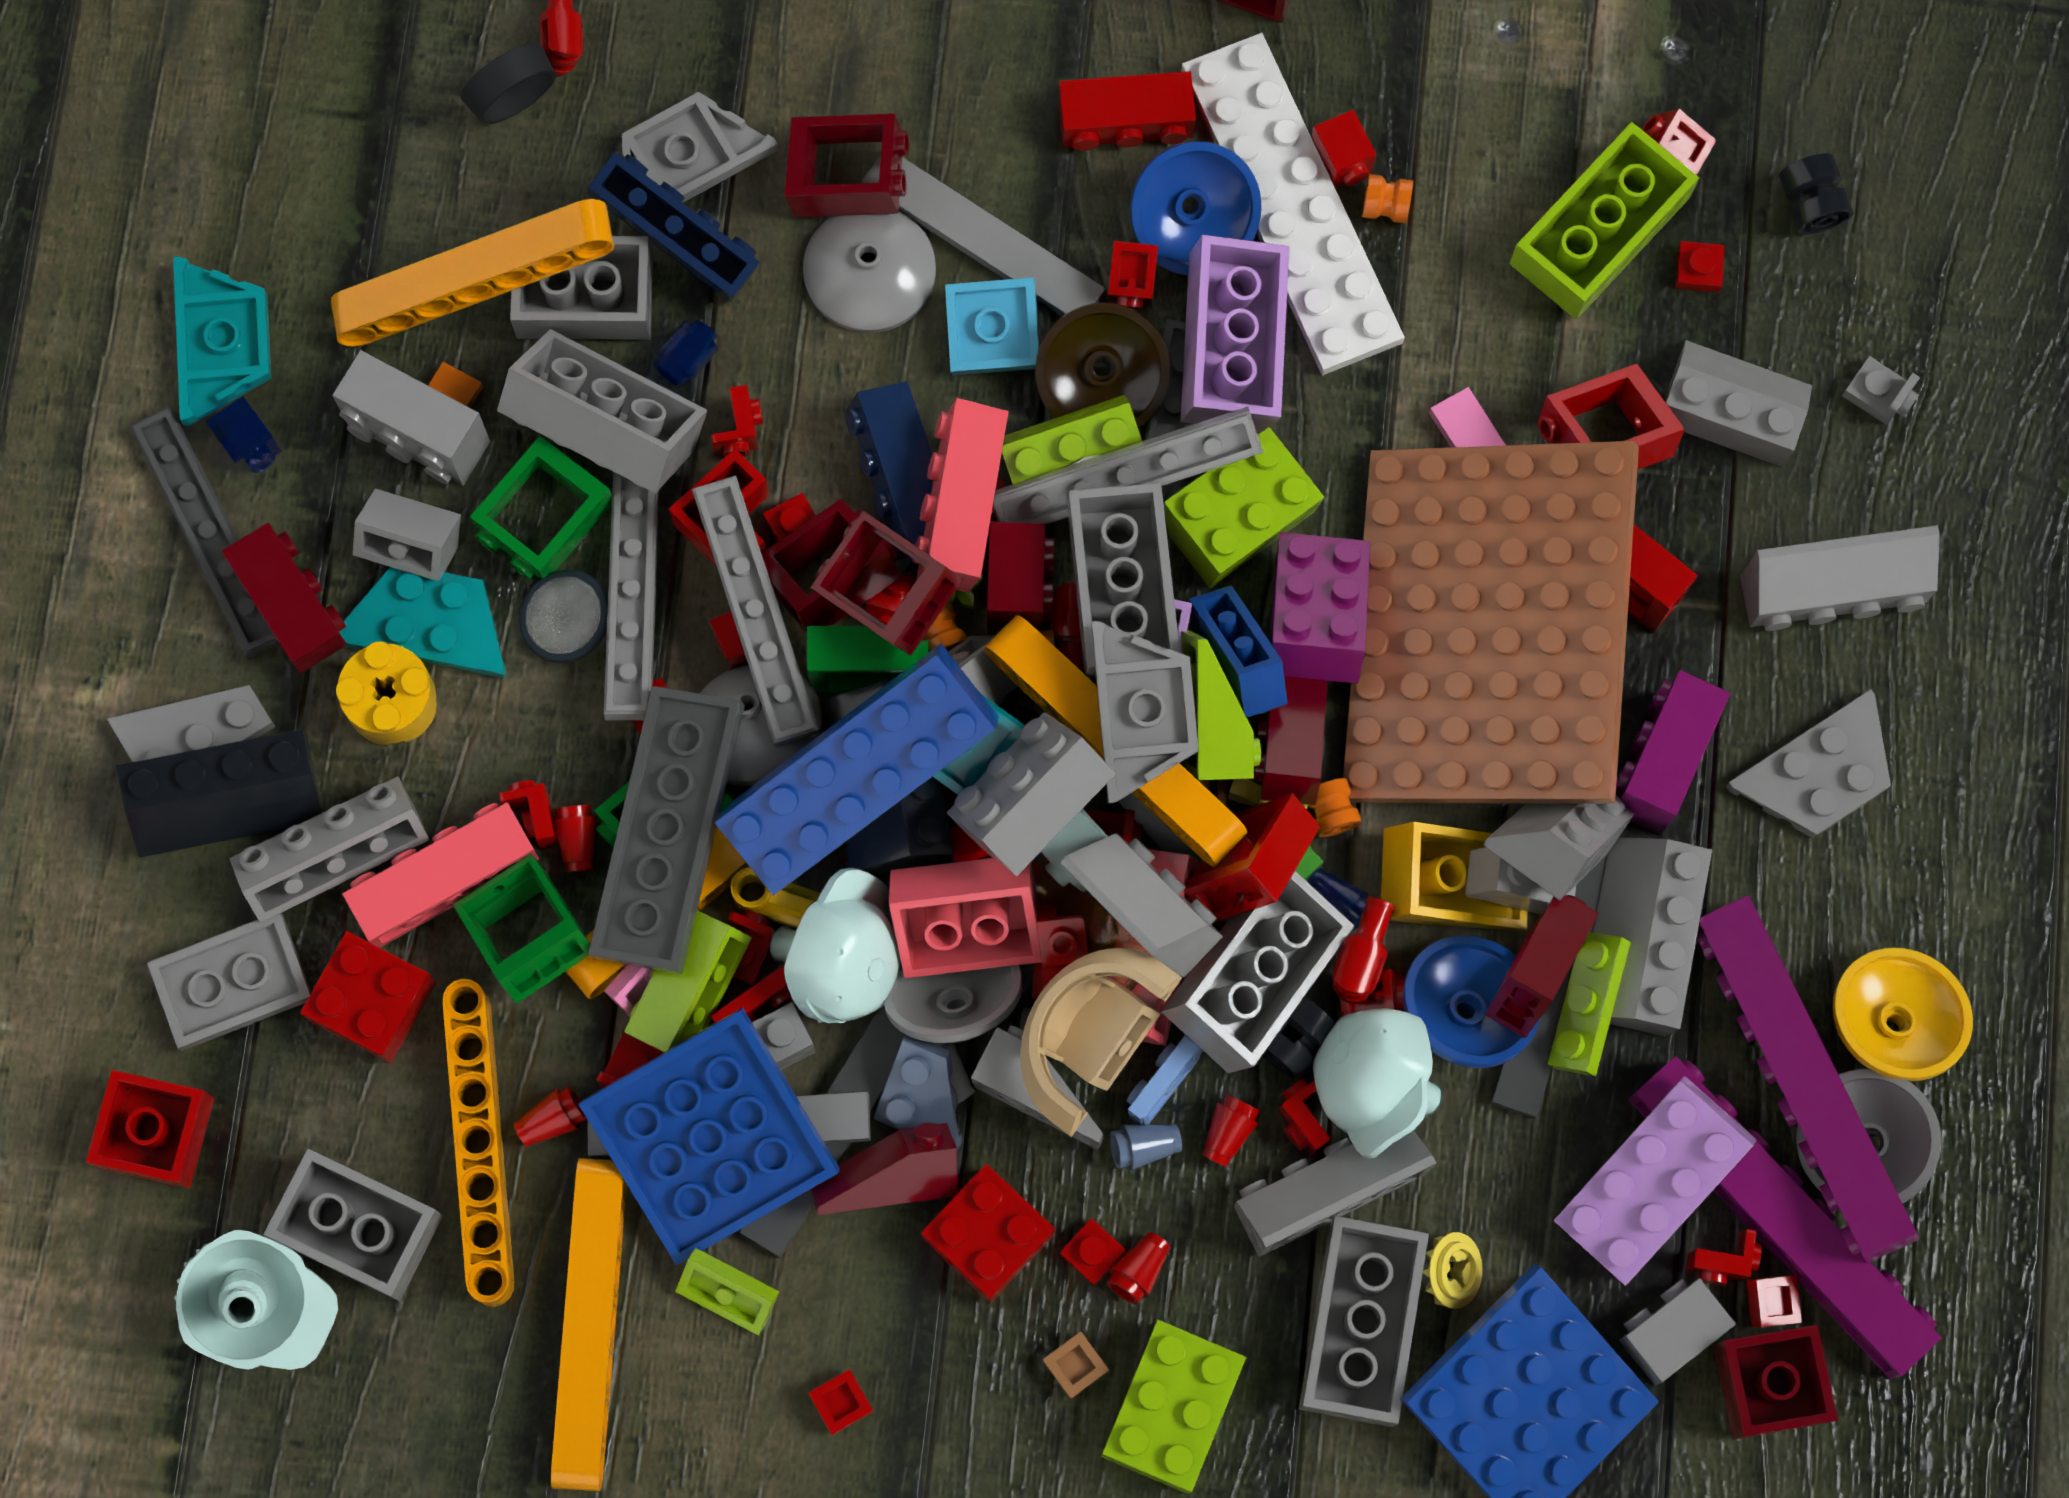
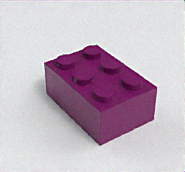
(1320, 606)
(1669, 749)

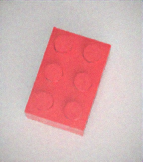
(963, 917)

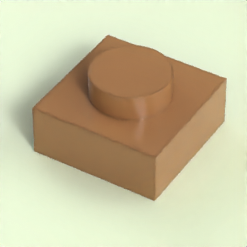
(1075, 1365)

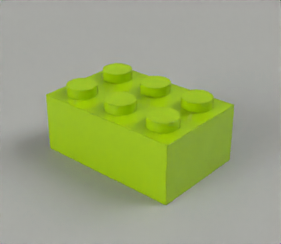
(1240, 509)
(1173, 1407)

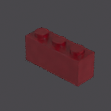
(286, 596)
(1293, 742)

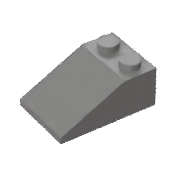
(1001, 1077)

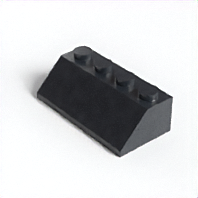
(219, 792)
(909, 832)

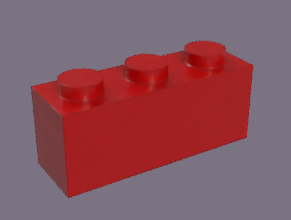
(1127, 110)

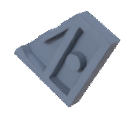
(920, 1088)

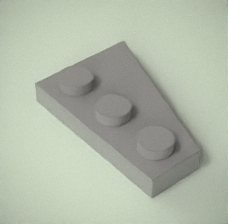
(192, 724)

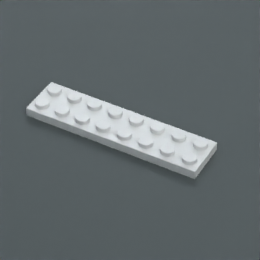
(1328, 270)

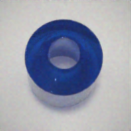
(686, 352)

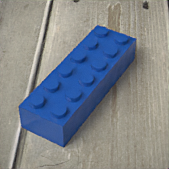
(857, 769)

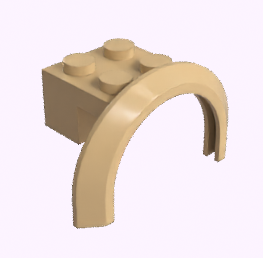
(1089, 1026)

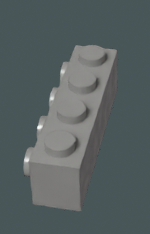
(328, 849)

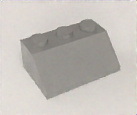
(1738, 403)
(1559, 841)
(1145, 901)

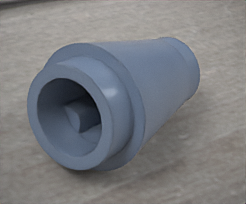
(1143, 1144)

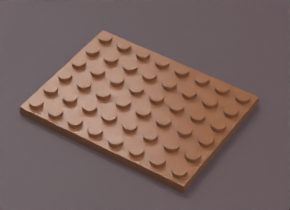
(1494, 624)

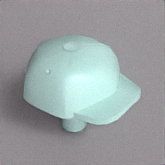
(843, 951)
(1376, 1077)
(253, 1304)

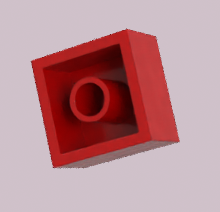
(368, 997)
(150, 1129)
(988, 1233)

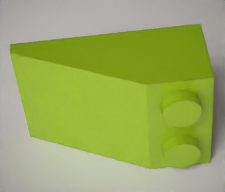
(1223, 730)

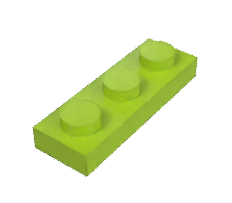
(1589, 1004)

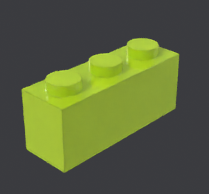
(1069, 439)
(683, 1003)

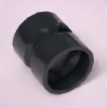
(1817, 199)
(1310, 1028)

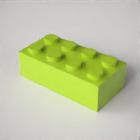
(1603, 220)

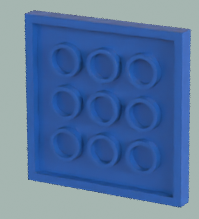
(709, 1136)
(1530, 1395)

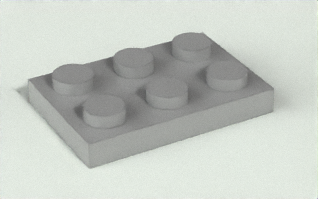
(229, 981)

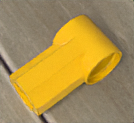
(784, 907)

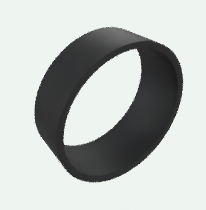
(509, 84)

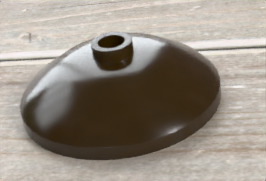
(1102, 332)

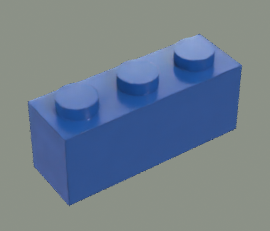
(1241, 650)

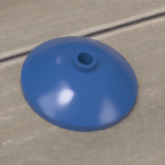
(1223, 194)
(1462, 976)

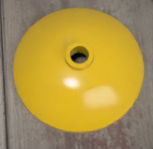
(1916, 996)

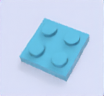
(992, 326)

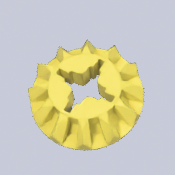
(1465, 1274)

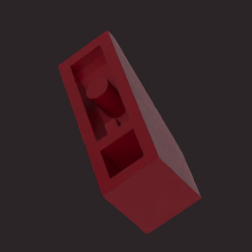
(897, 1170)

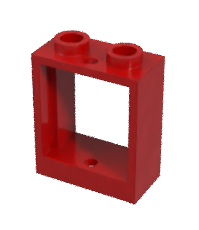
(1637, 399)
(1656, 581)
(1259, 862)

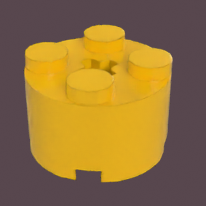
(381, 669)

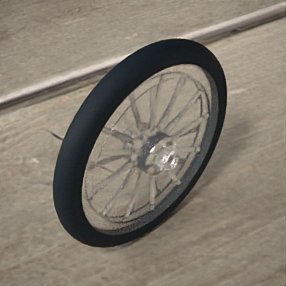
(564, 616)

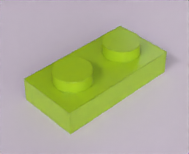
(727, 1291)

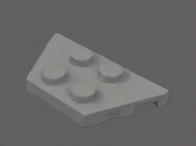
(695, 145)
(1142, 708)
(1822, 771)

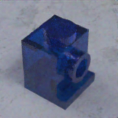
(244, 435)

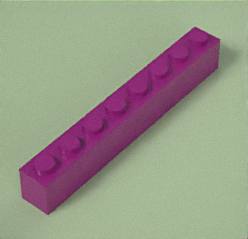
(1808, 1080)
(1810, 1244)

